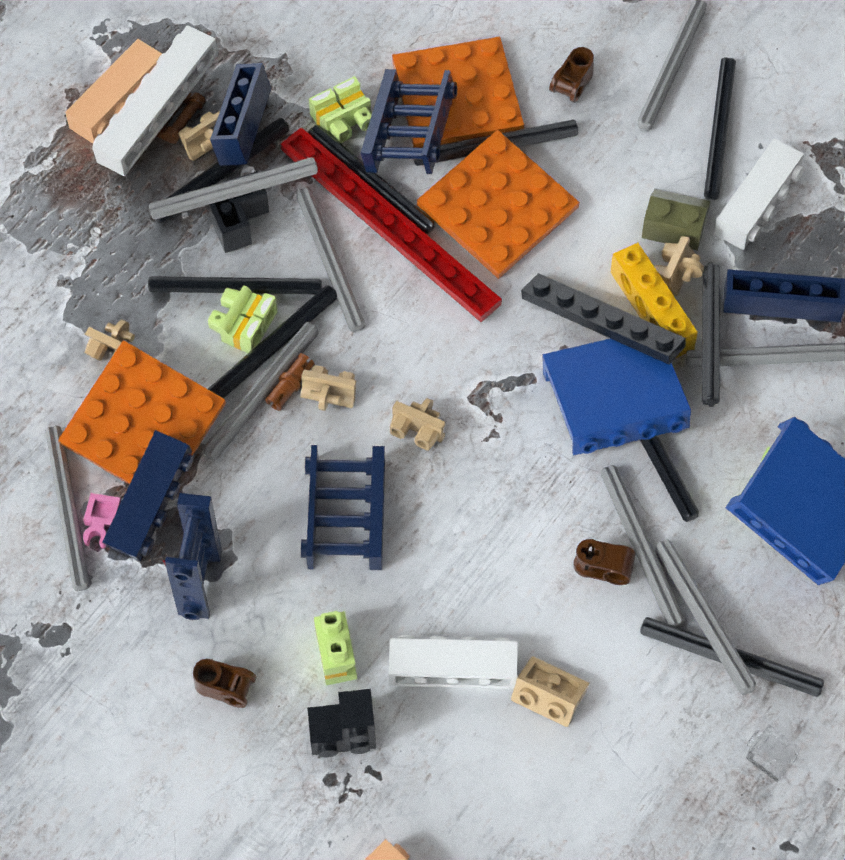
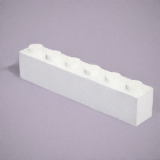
(155, 100)

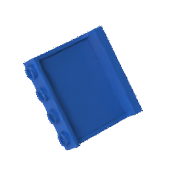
(614, 395)
(798, 501)

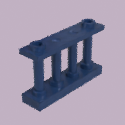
(386, 110)
(370, 521)
(198, 548)

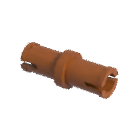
(289, 382)

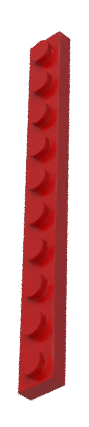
(394, 226)

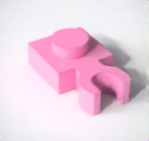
(99, 516)

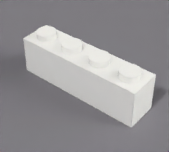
(759, 194)
(453, 662)

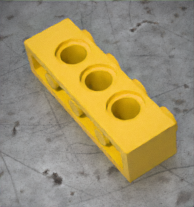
(650, 294)

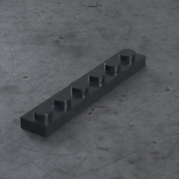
(604, 318)

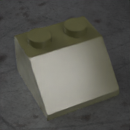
(674, 216)

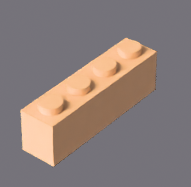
(108, 94)

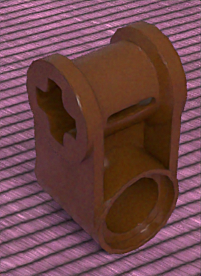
(571, 77)
(608, 561)
(229, 685)

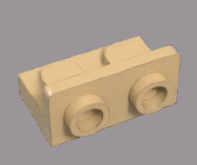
(549, 691)

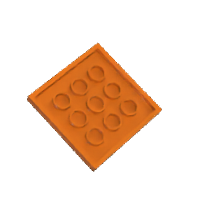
(484, 84)
(497, 204)
(132, 402)

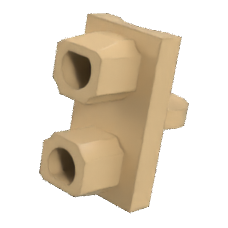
(197, 139)
(682, 264)
(101, 342)
(328, 388)
(419, 419)

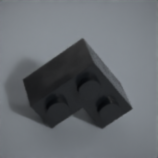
(232, 216)
(343, 725)

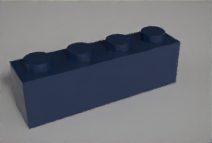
(241, 114)
(784, 295)
(148, 496)

